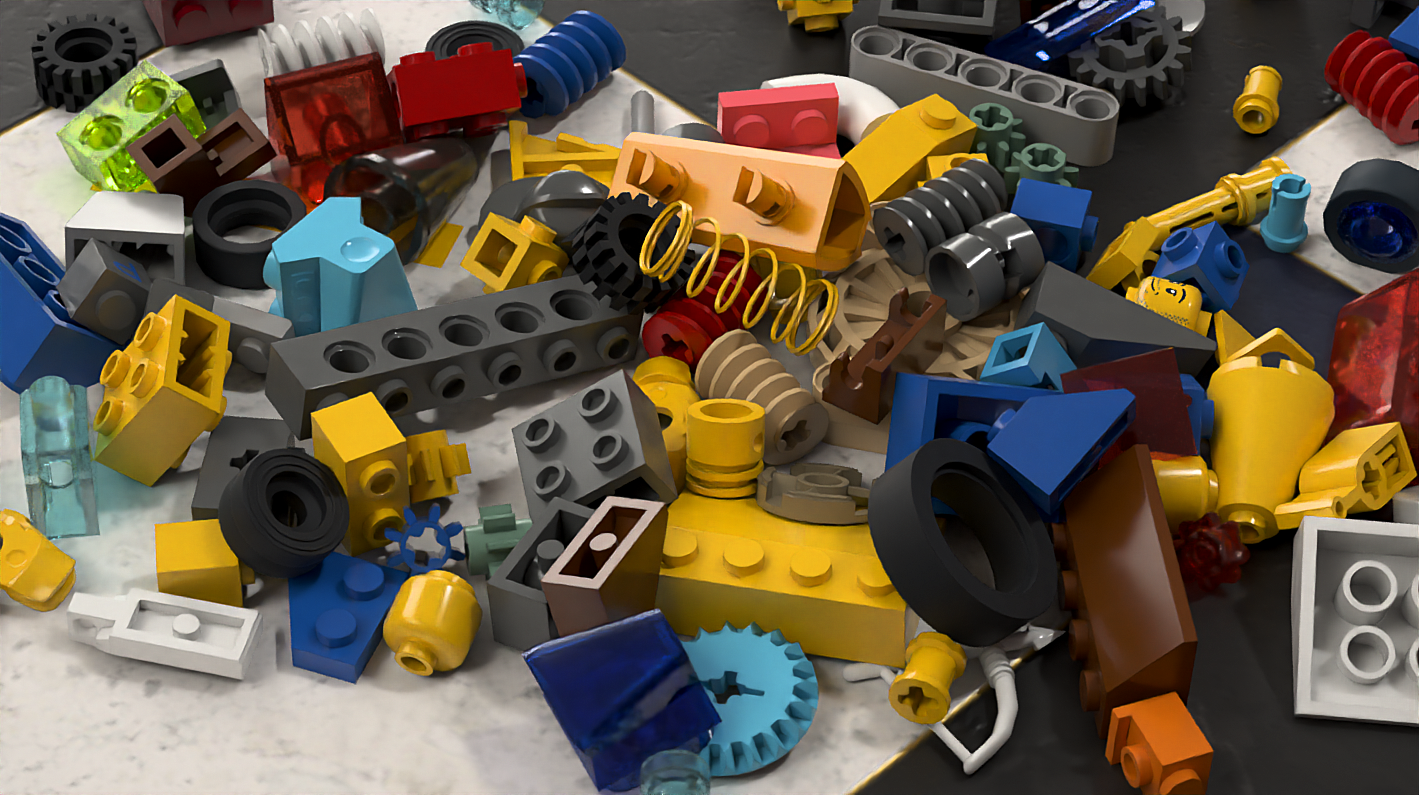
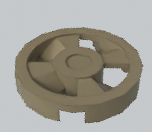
(814, 493)

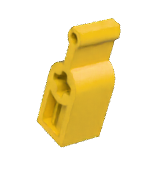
(1350, 475)

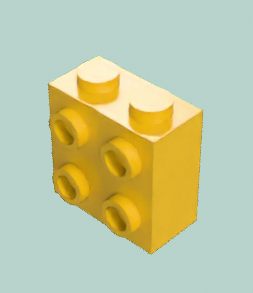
(162, 391)

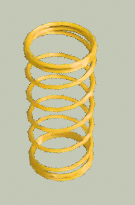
(679, 247)

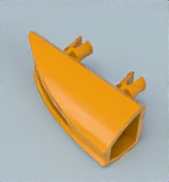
(788, 202)

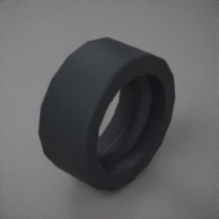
(236, 206)

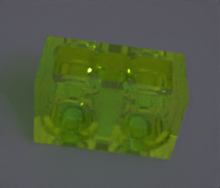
(118, 118)

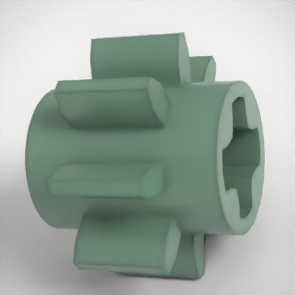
(996, 134)
(1040, 163)
(492, 539)

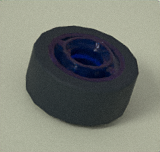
(1376, 215)

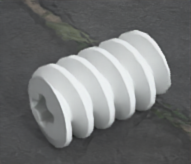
(326, 45)

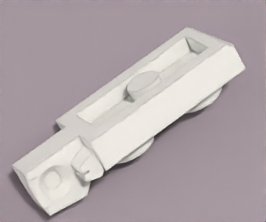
(168, 630)

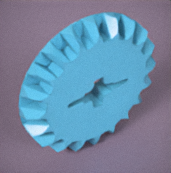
(774, 700)

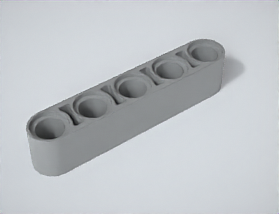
(1052, 108)

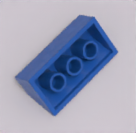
(34, 323)

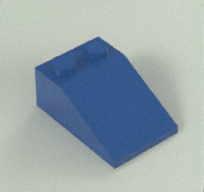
(954, 409)

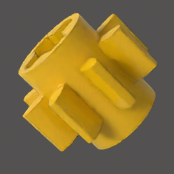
(434, 465)

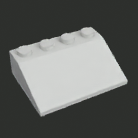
(1356, 621)

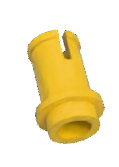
(1257, 106)

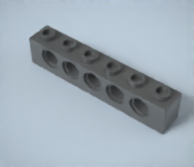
(452, 351)

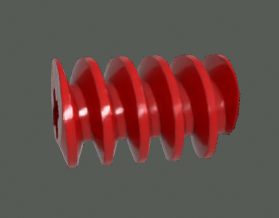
(1377, 83)
(689, 326)

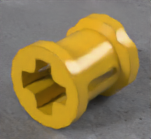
(924, 687)

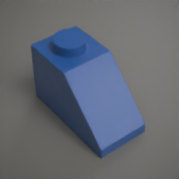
(1059, 440)

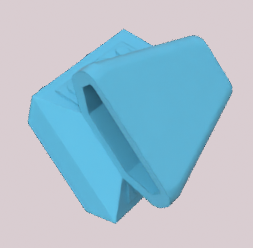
(335, 271)

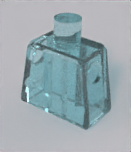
(59, 429)

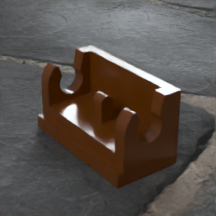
(900, 345)

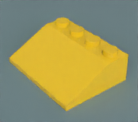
(784, 573)

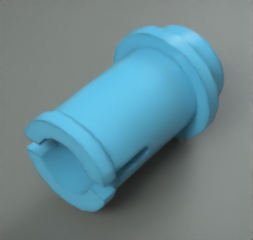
(1285, 224)

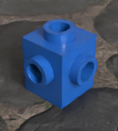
(1206, 261)

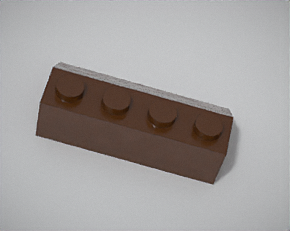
(1123, 589)

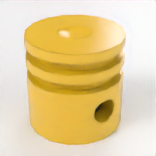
(724, 447)

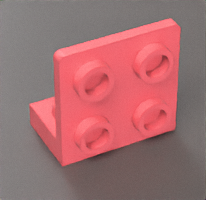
(782, 119)

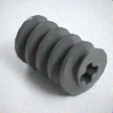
(938, 212)

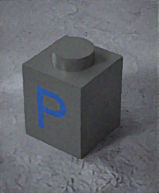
(105, 291)

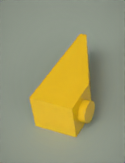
(897, 150)

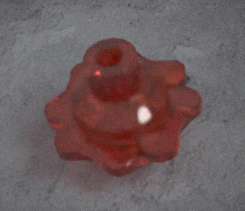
(1210, 551)

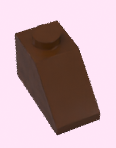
(608, 566)

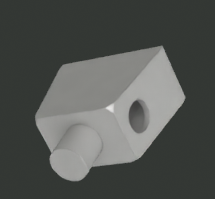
(136, 224)

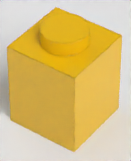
(199, 563)

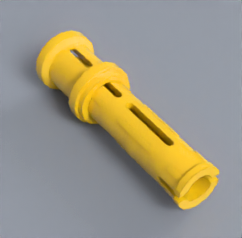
(1232, 201)

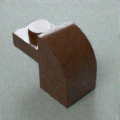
(194, 167)

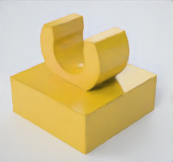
(1127, 257)

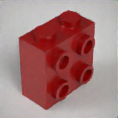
(456, 93)

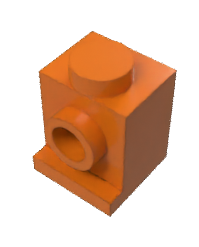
(1160, 747)

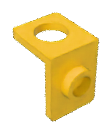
(1237, 343)

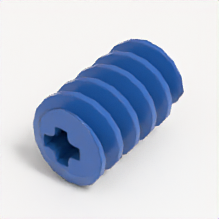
(569, 63)

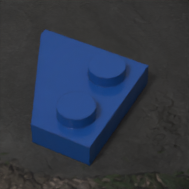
(340, 614)

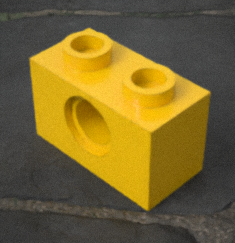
(370, 463)

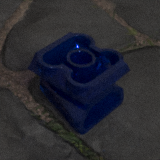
(623, 696)

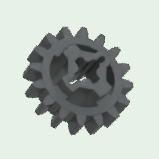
(1135, 57)

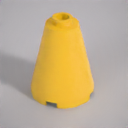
(1263, 436)

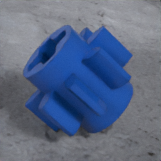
(415, 527)

